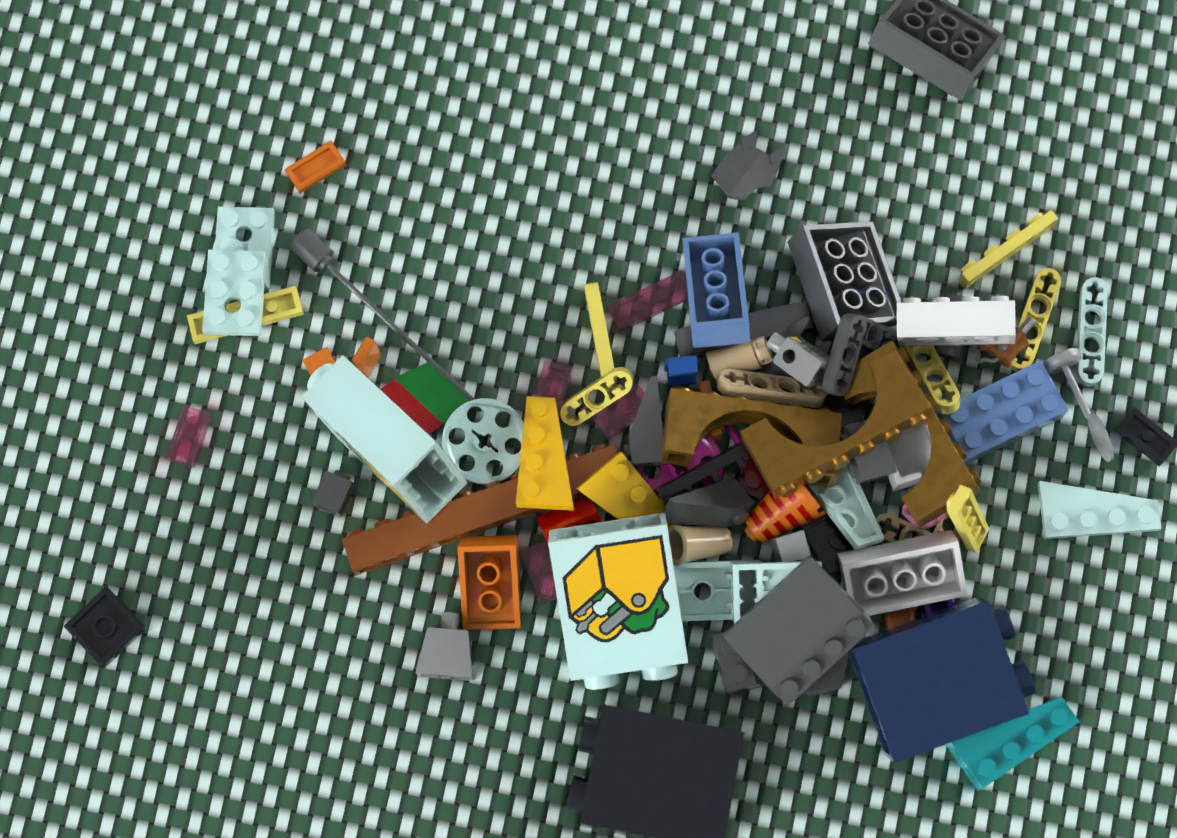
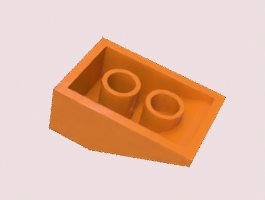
(490, 582)

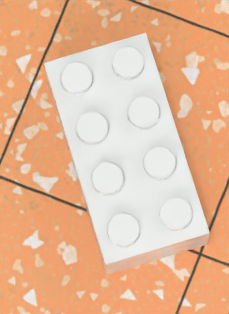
(956, 322)
(904, 573)

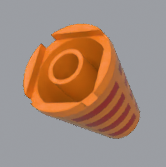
(780, 515)

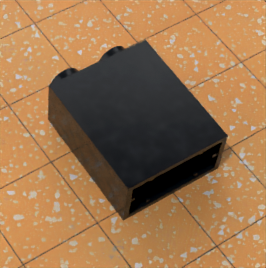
(656, 776)

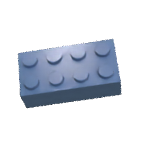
(716, 290)
(1005, 411)

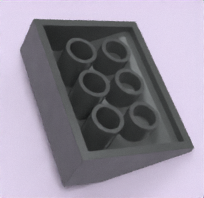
(937, 42)
(833, 269)
(799, 630)

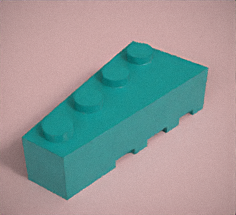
(1000, 748)

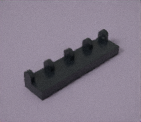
(701, 471)

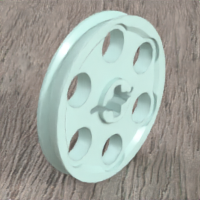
(471, 443)

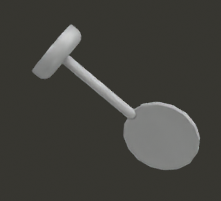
(1062, 363)

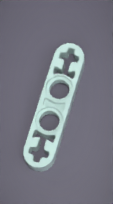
(1095, 332)

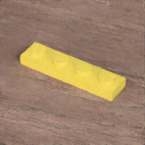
(1015, 242)
(276, 307)
(967, 518)

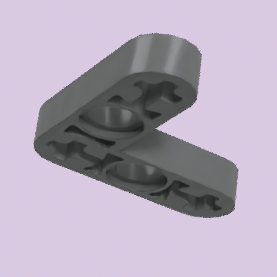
(855, 329)

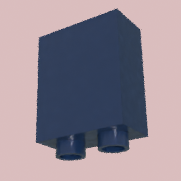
(941, 678)

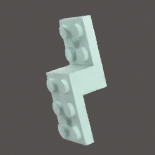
(238, 271)
(733, 585)

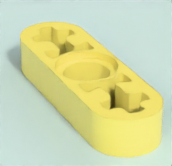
(575, 400)

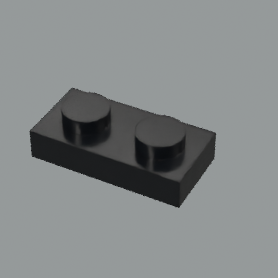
(1146, 436)

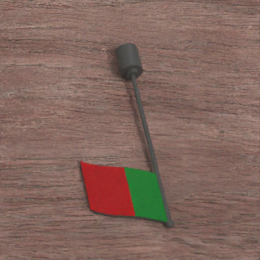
(422, 393)

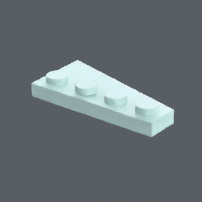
(849, 510)
(1089, 512)

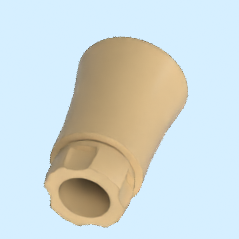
(740, 357)
(698, 543)

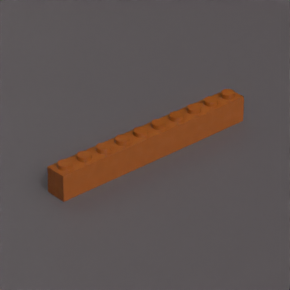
(458, 518)

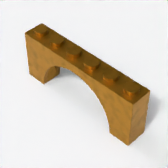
(696, 414)
(791, 464)
(946, 464)

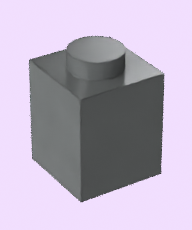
(333, 493)

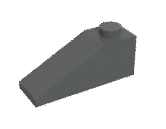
(647, 430)
(711, 506)

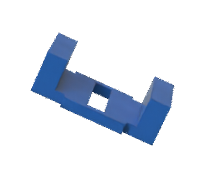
(681, 370)

